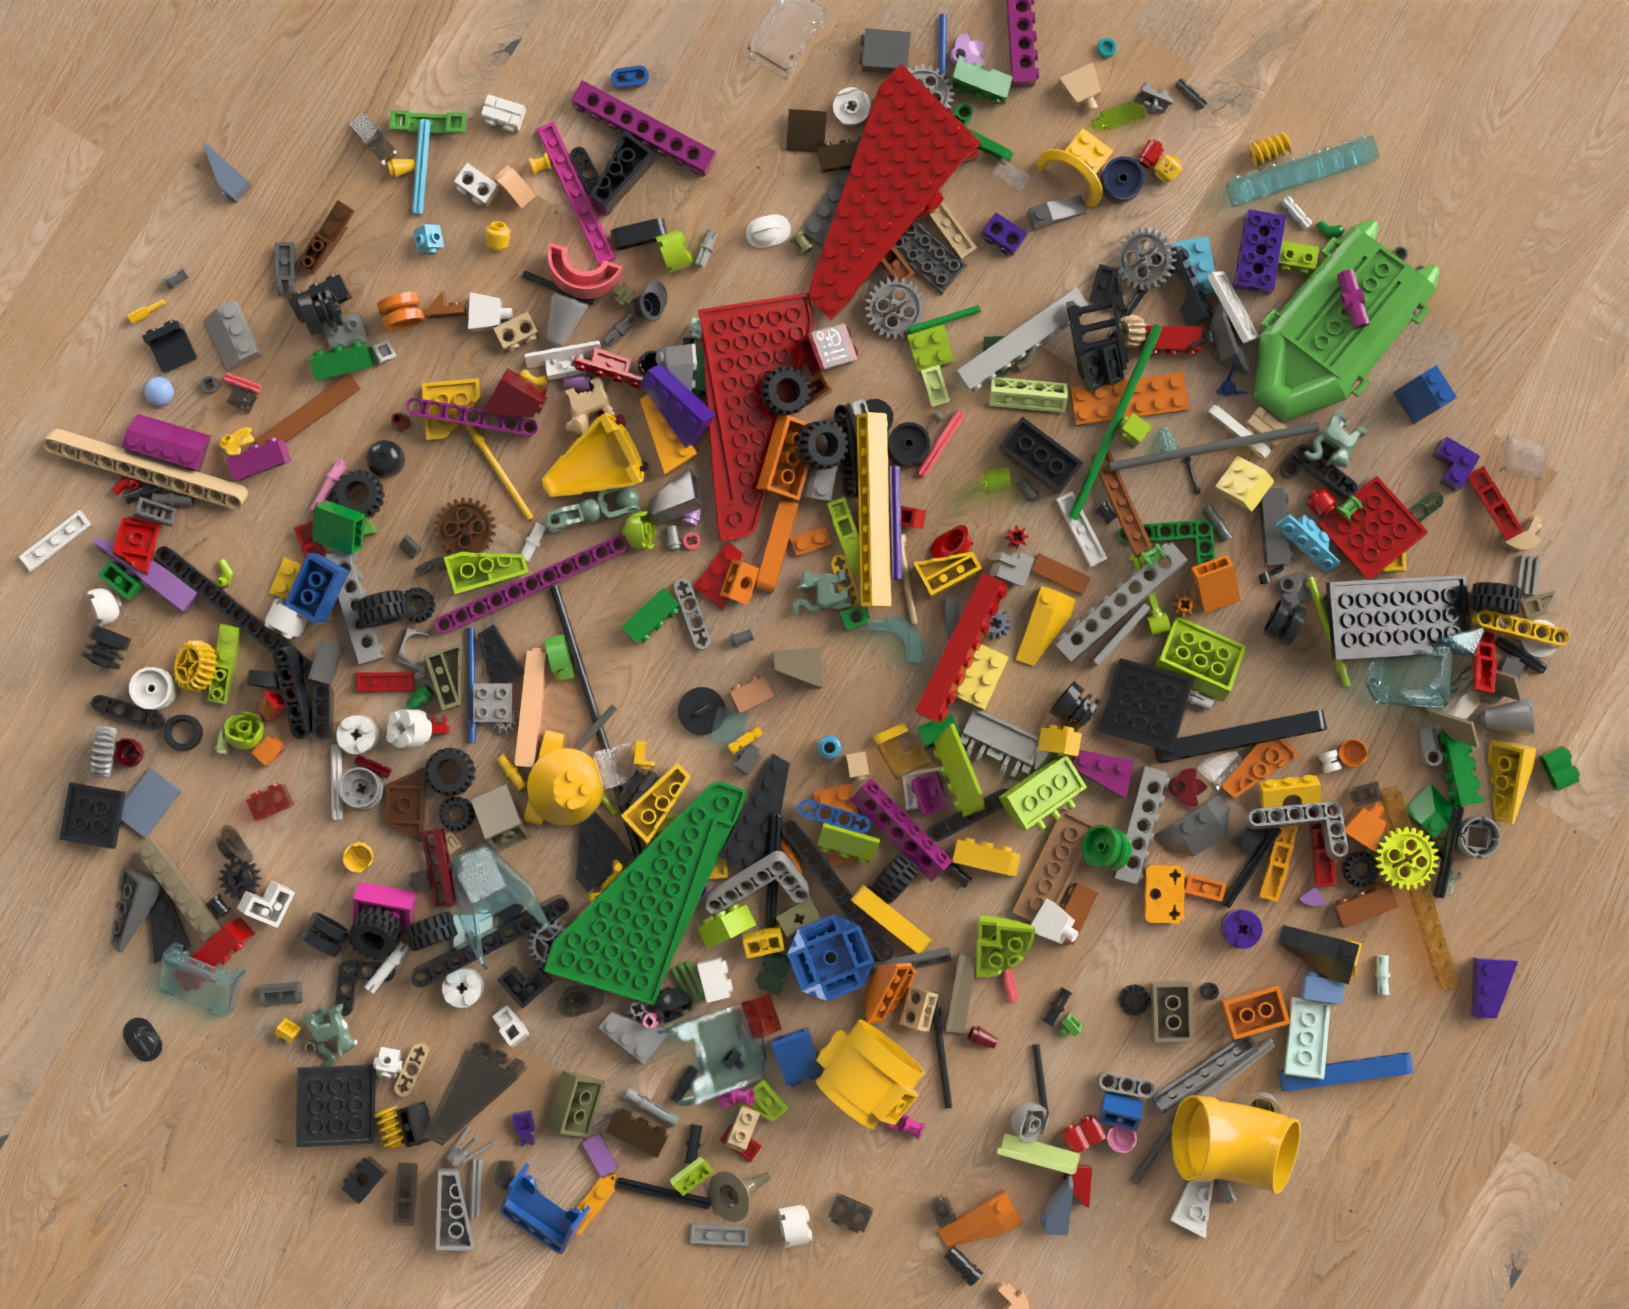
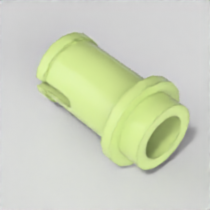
(222, 744)

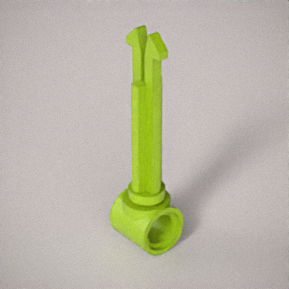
(1157, 620)

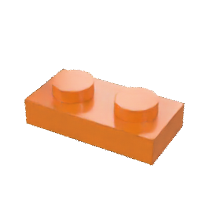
(811, 541)
(1205, 887)

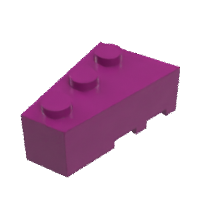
(1105, 770)

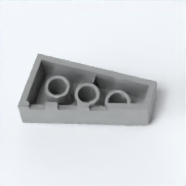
(453, 1221)

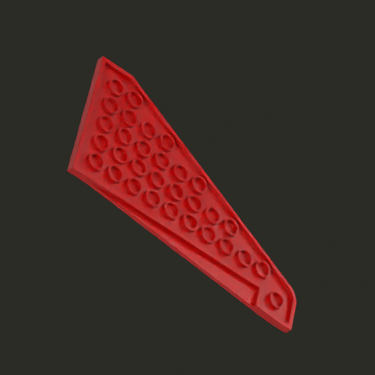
(898, 168)
(738, 351)

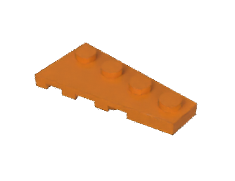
(1259, 764)

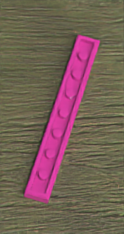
(576, 193)

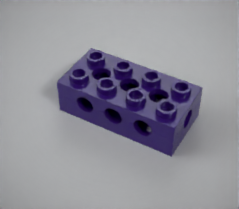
(1250, 240)

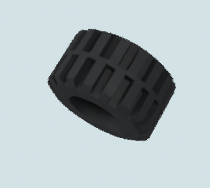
(799, 386)
(835, 440)
(359, 477)
(1496, 597)
(382, 608)
(433, 771)
(895, 878)
(378, 922)
(431, 931)

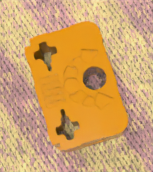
(1170, 894)

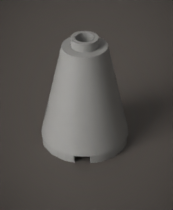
(563, 318)
(1512, 717)

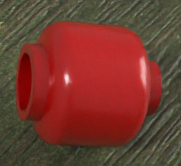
(1321, 502)

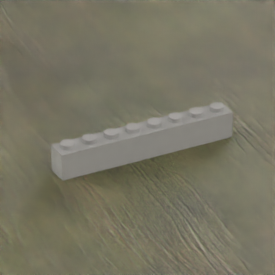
(1016, 343)

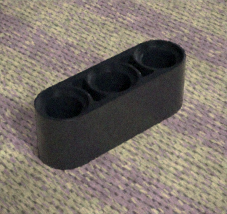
(638, 233)
(317, 703)

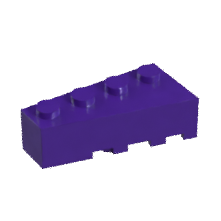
(677, 404)

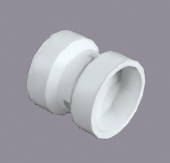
(1330, 761)

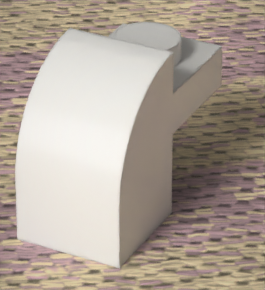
(510, 1026)

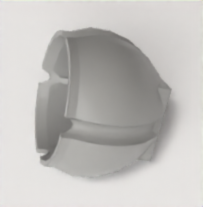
(1489, 841)

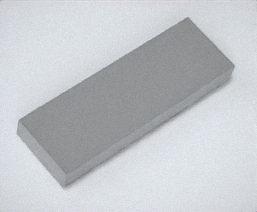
(719, 1234)

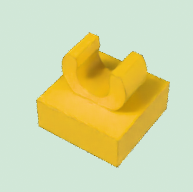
(287, 1030)

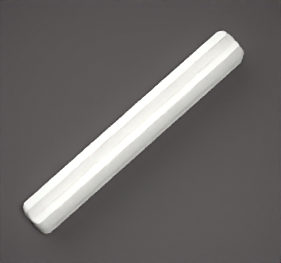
(336, 775)

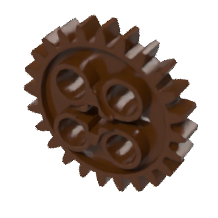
(452, 517)

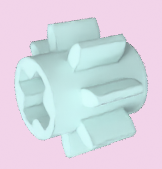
(695, 328)

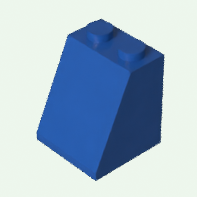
(1425, 394)
(796, 1056)

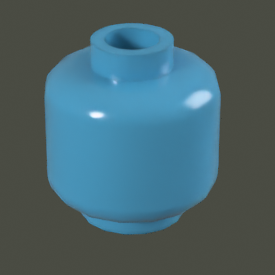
(821, 747)

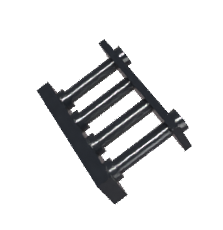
(1078, 329)

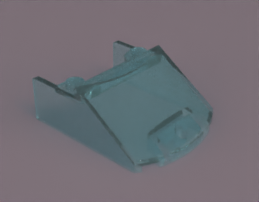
(712, 1038)

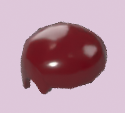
(129, 752)

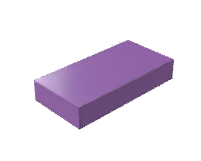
(600, 1155)

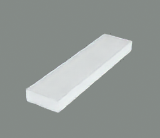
(1082, 531)
(55, 541)

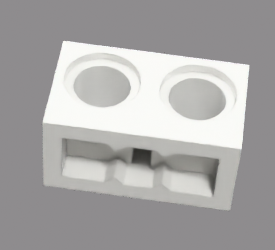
(479, 182)

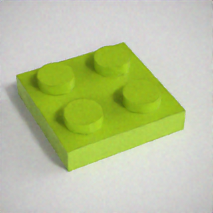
(930, 347)

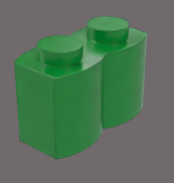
(1559, 768)

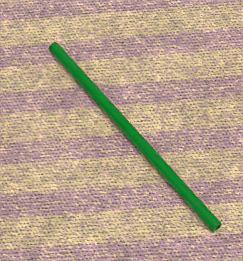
(1115, 422)

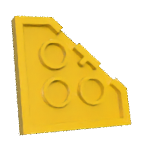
(456, 392)

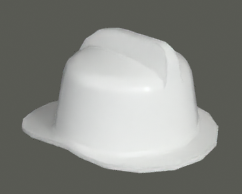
(768, 231)

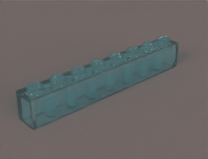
(1302, 171)

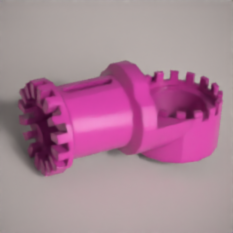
(735, 1097)
(905, 1122)

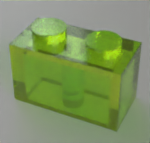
(996, 480)

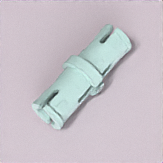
(1382, 975)

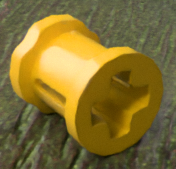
(540, 163)

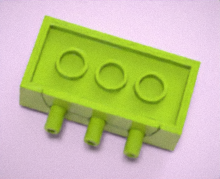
(1043, 793)

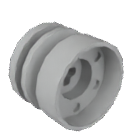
(351, 784)

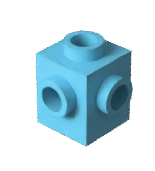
(428, 239)

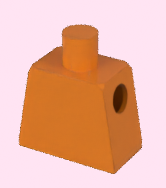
(1366, 826)

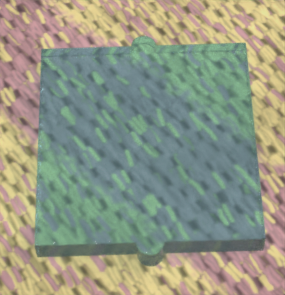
(728, 725)

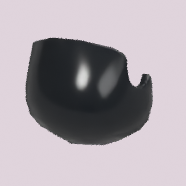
(647, 361)

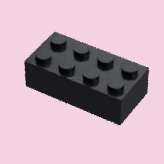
(1040, 456)

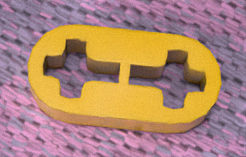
(890, 733)

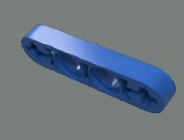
(833, 819)

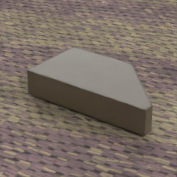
(1536, 605)

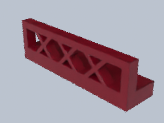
(444, 866)

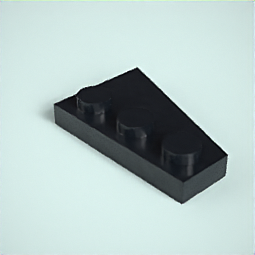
(166, 927)

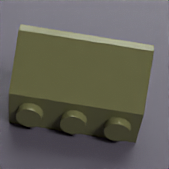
(575, 1104)

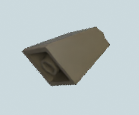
(799, 664)
(500, 818)

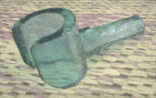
(1453, 882)

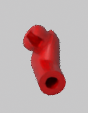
(125, 483)

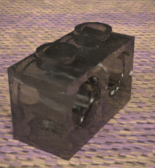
(852, 1207)

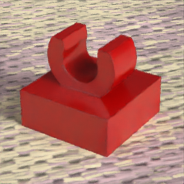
(440, 728)

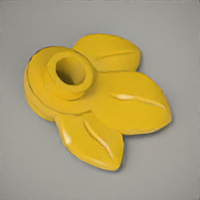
(233, 443)

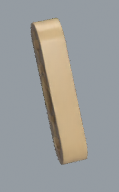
(410, 1084)

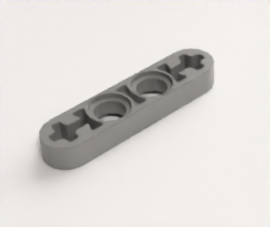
(690, 614)

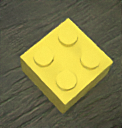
(1244, 483)

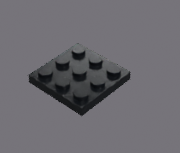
(92, 815)

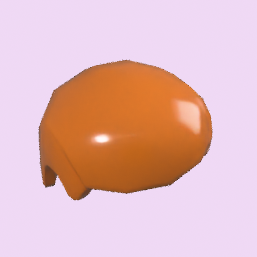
(1353, 753)

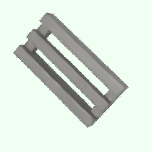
(1528, 574)

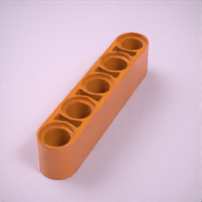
(777, 545)

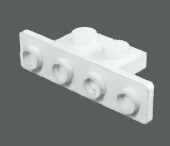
(559, 359)

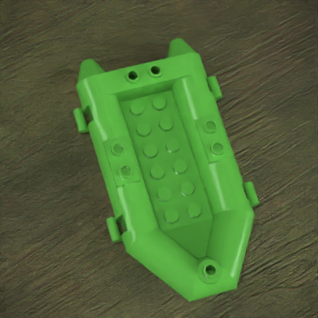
(1311, 349)

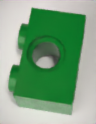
(121, 581)

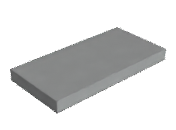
(1119, 635)

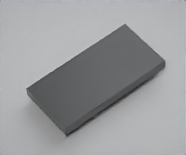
(929, 257)

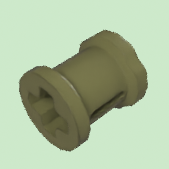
(801, 243)

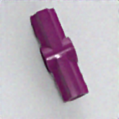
(1352, 299)

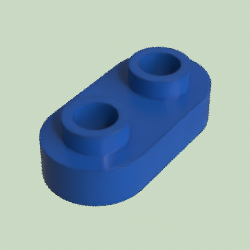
(629, 75)

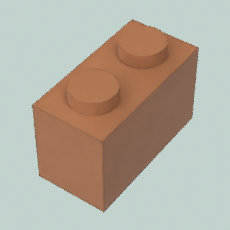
(750, 695)

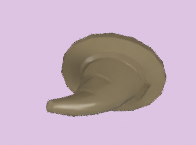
(732, 1194)

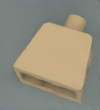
(1082, 87)

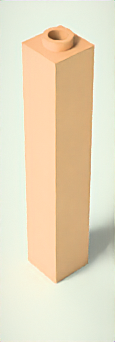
(531, 708)

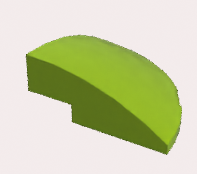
(1001, 944)

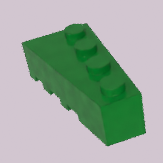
(1459, 771)

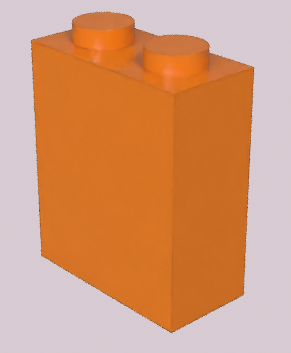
(1216, 584)

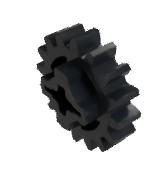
(236, 885)

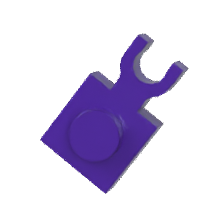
(523, 1125)

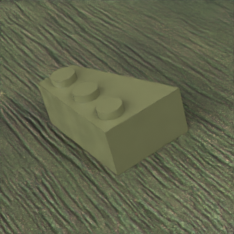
(445, 674)

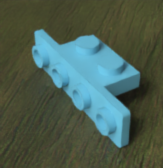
(1309, 540)

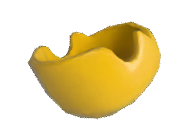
(358, 857)

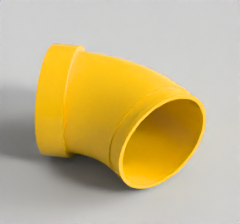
(1234, 1143)

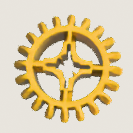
(194, 666)

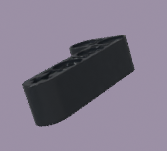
(1321, 475)

